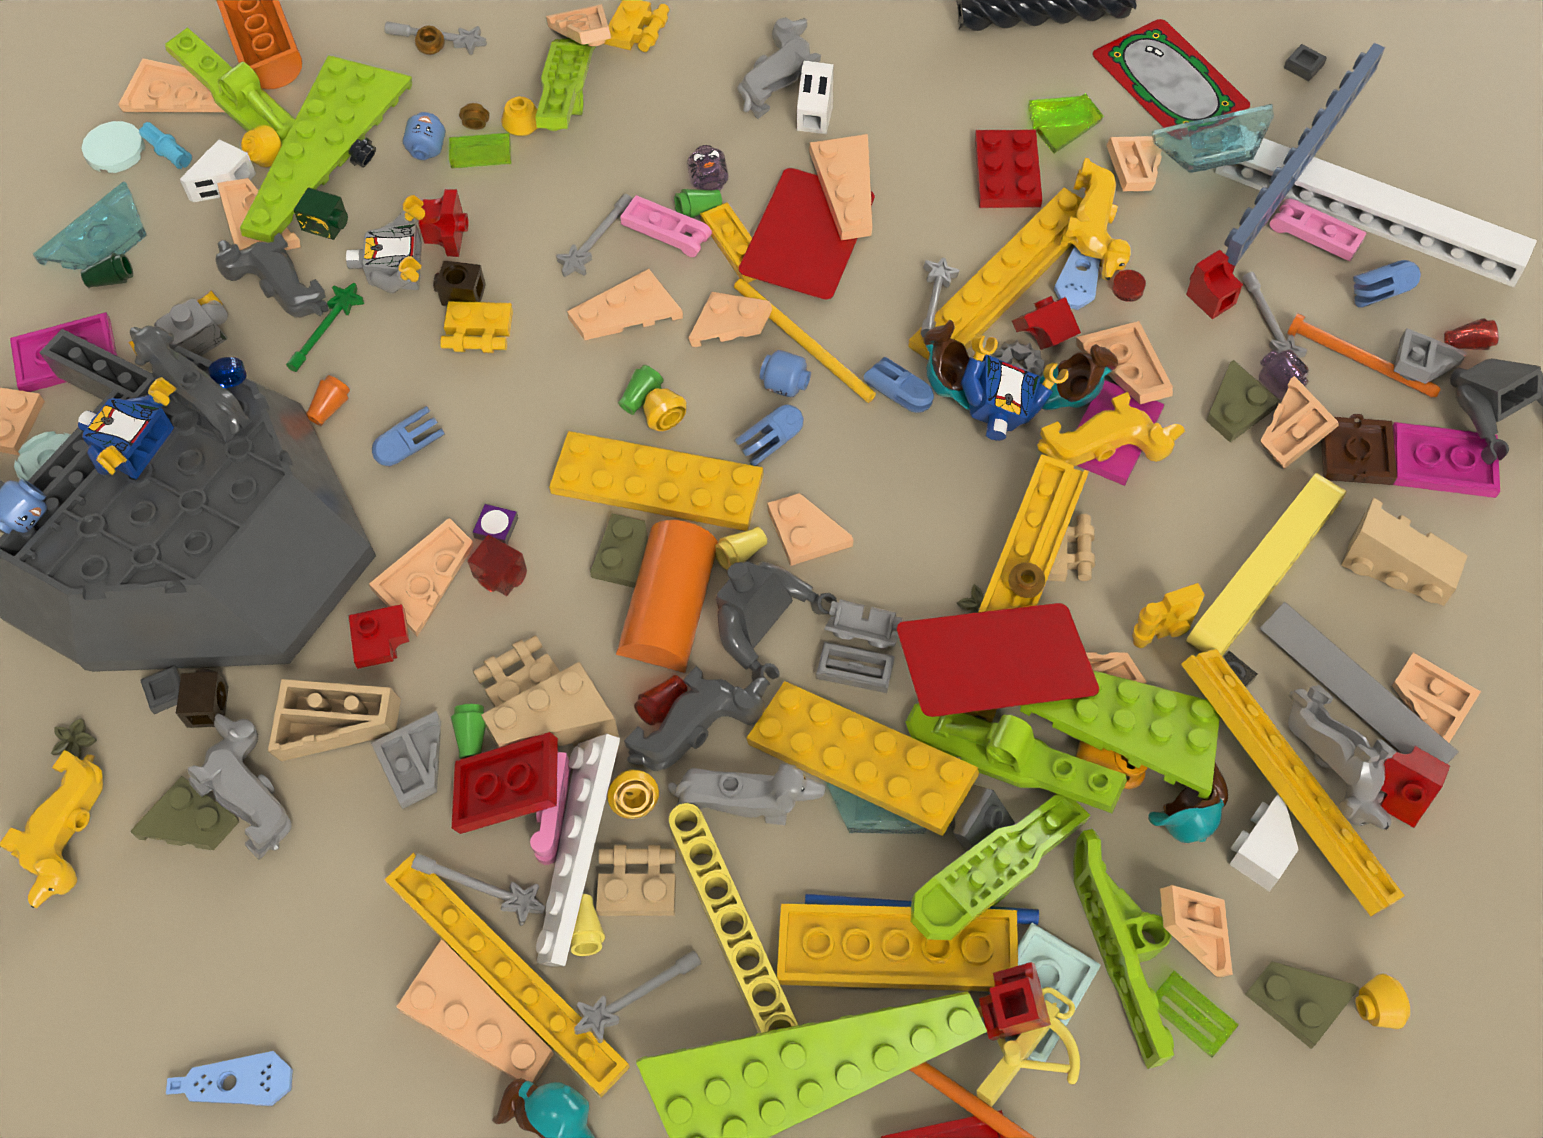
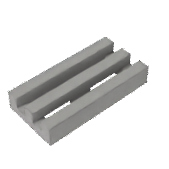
(852, 679)

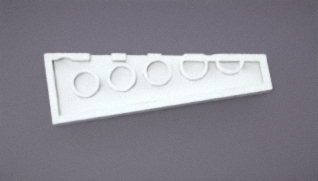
(589, 784)

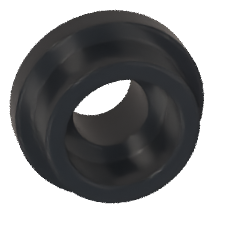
(362, 152)

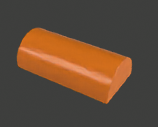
(262, 40)
(668, 595)

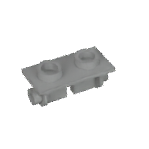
(850, 624)

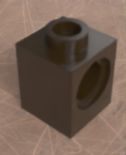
(459, 282)
(201, 698)

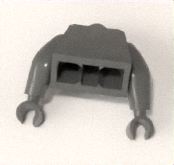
(1493, 393)
(751, 606)

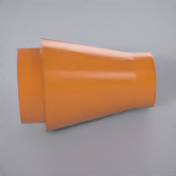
(327, 399)

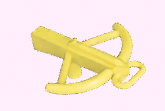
(1018, 1051)

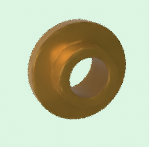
(428, 34)
(474, 116)
(1023, 589)

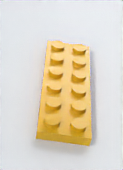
(657, 481)
(864, 757)
(887, 951)

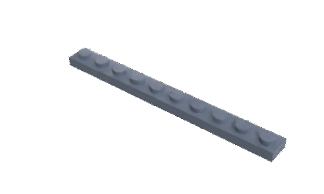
(1299, 158)

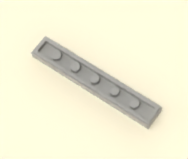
(1354, 685)

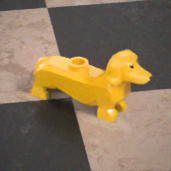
(1089, 225)
(1107, 432)
(53, 825)

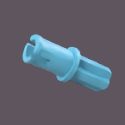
(165, 145)

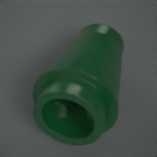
(108, 271)

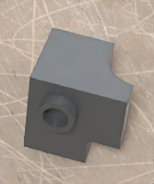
(979, 817)

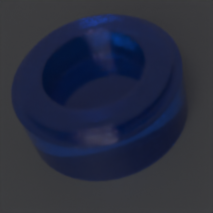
(228, 371)

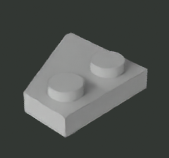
(1425, 358)
(411, 759)

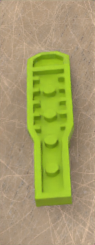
(563, 83)
(233, 89)
(1016, 757)
(992, 869)
(1118, 933)

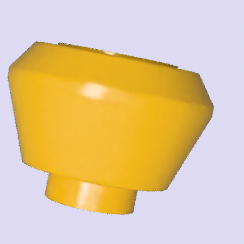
(519, 116)
(261, 145)
(664, 409)
(633, 794)
(1383, 1002)

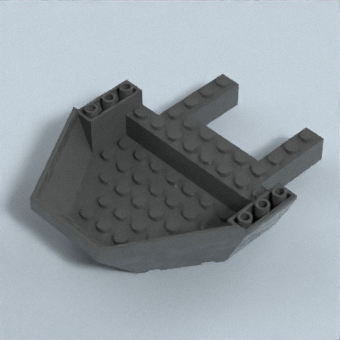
(200, 558)

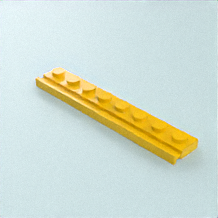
(1006, 274)
(1035, 535)
(1293, 782)

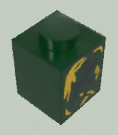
(321, 213)

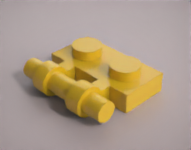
(630, 19)
(477, 319)
(1168, 617)

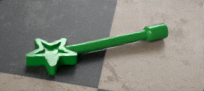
(344, 300)

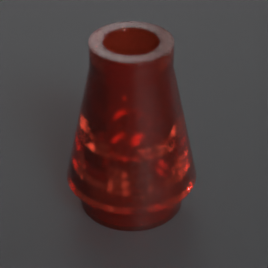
(1474, 335)
(656, 702)

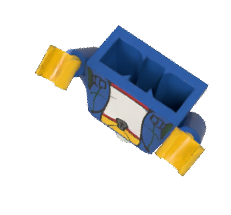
(1002, 392)
(128, 431)

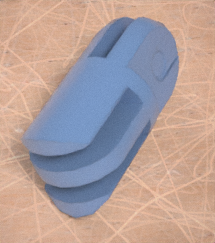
(1385, 282)
(900, 385)
(775, 428)
(399, 444)

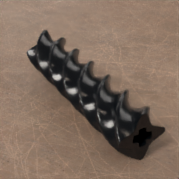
(1007, 13)

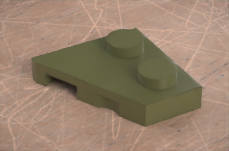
(1240, 403)
(621, 551)
(186, 818)
(1301, 999)

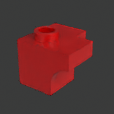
(444, 222)
(1214, 285)
(1049, 322)
(377, 635)
(1412, 784)
(1014, 1003)

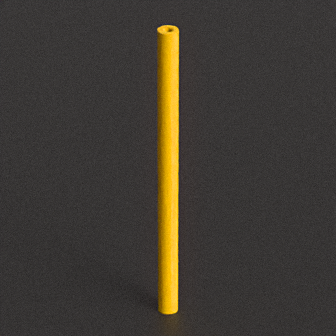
(810, 344)

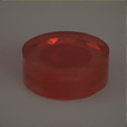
(1128, 285)

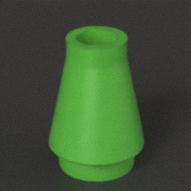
(693, 201)
(640, 384)
(468, 729)

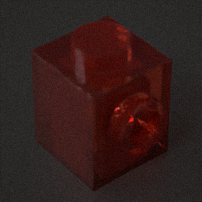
(497, 566)

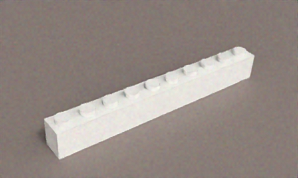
(1394, 214)

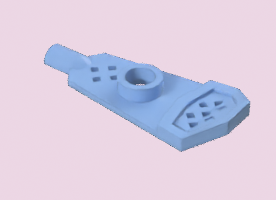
(1078, 285)
(248, 1084)

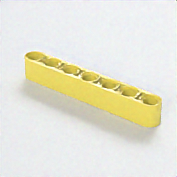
(1266, 566)
(725, 910)

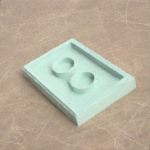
(1058, 968)

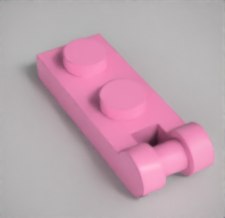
(665, 225)
(1318, 229)
(546, 841)

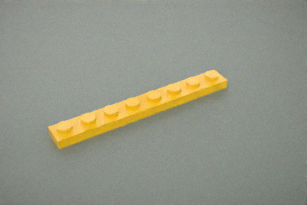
(508, 975)

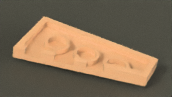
(166, 89)
(845, 180)
(470, 1014)

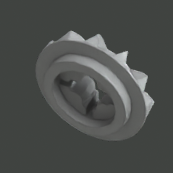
(1032, 358)

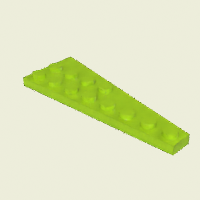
(336, 113)
(1145, 725)
(798, 1071)

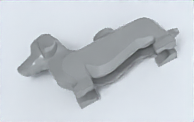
(778, 69)
(1346, 753)
(239, 788)
(748, 793)

